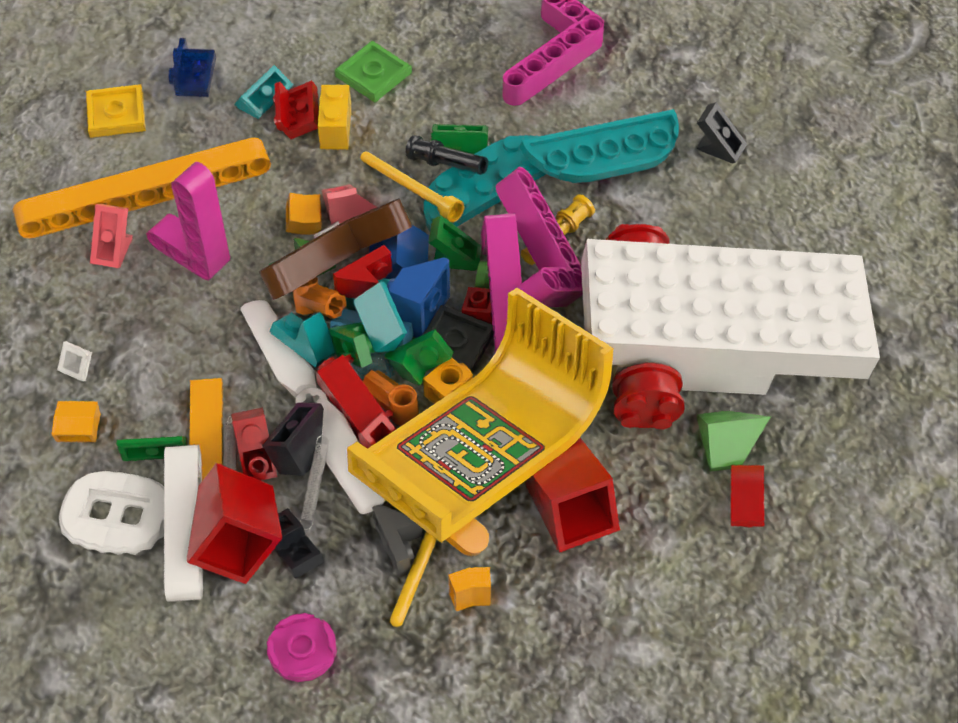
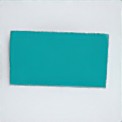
(260, 94)
(380, 318)

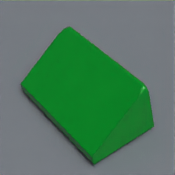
(461, 137)
(147, 447)

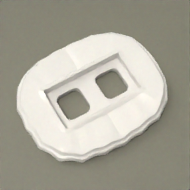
(111, 534)

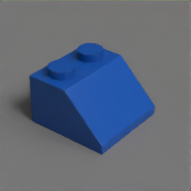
(420, 292)

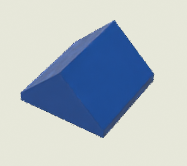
(406, 249)

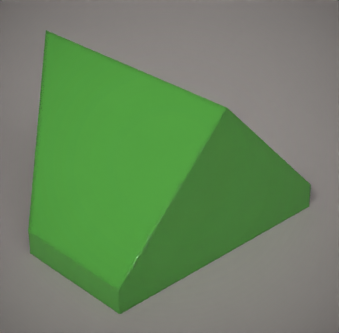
(729, 436)

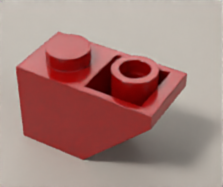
(250, 435)

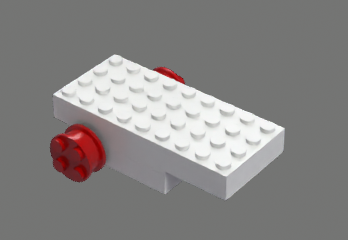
(719, 319)

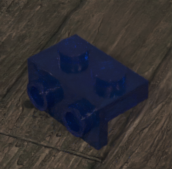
(192, 70)

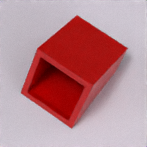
(575, 498)
(233, 524)

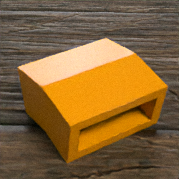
(303, 214)
(76, 421)
(470, 587)

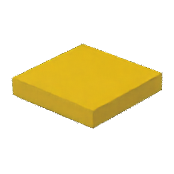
(115, 111)

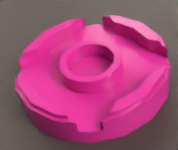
(301, 647)

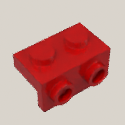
(296, 109)

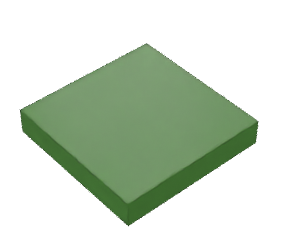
(373, 71)

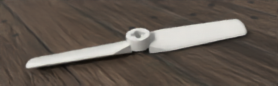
(300, 381)

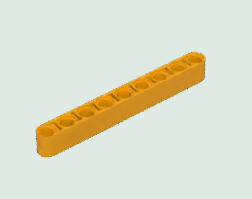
(136, 187)

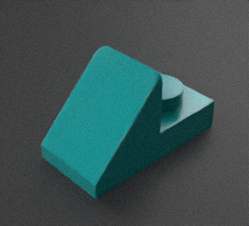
(306, 338)

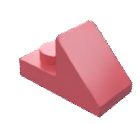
(109, 236)

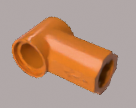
(316, 298)
(390, 395)

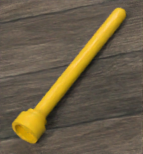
(448, 206)
(413, 580)

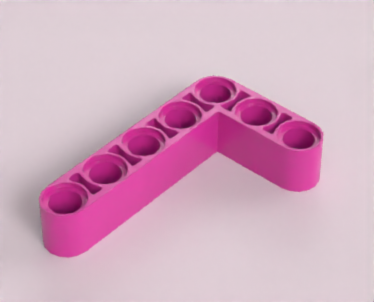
(578, 38)
(198, 235)
(501, 246)
(560, 272)

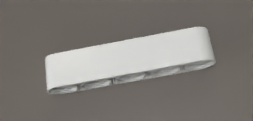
(181, 486)

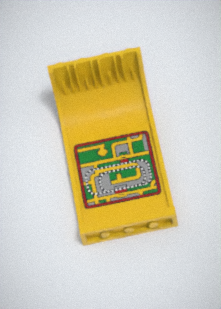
(495, 427)

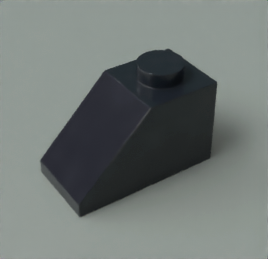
(294, 440)

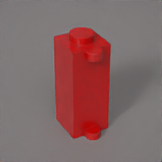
(348, 392)

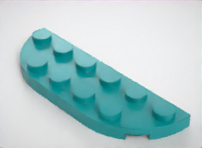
(605, 148)
(477, 190)

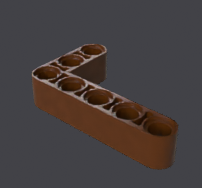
(333, 247)

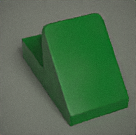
(454, 245)
(352, 340)
(419, 355)

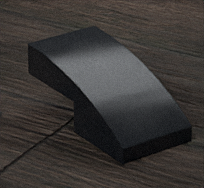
(296, 548)

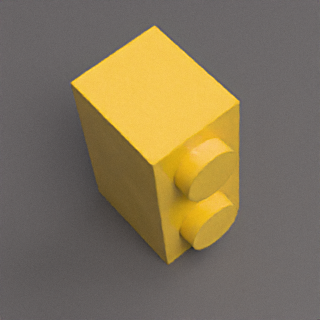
(334, 117)

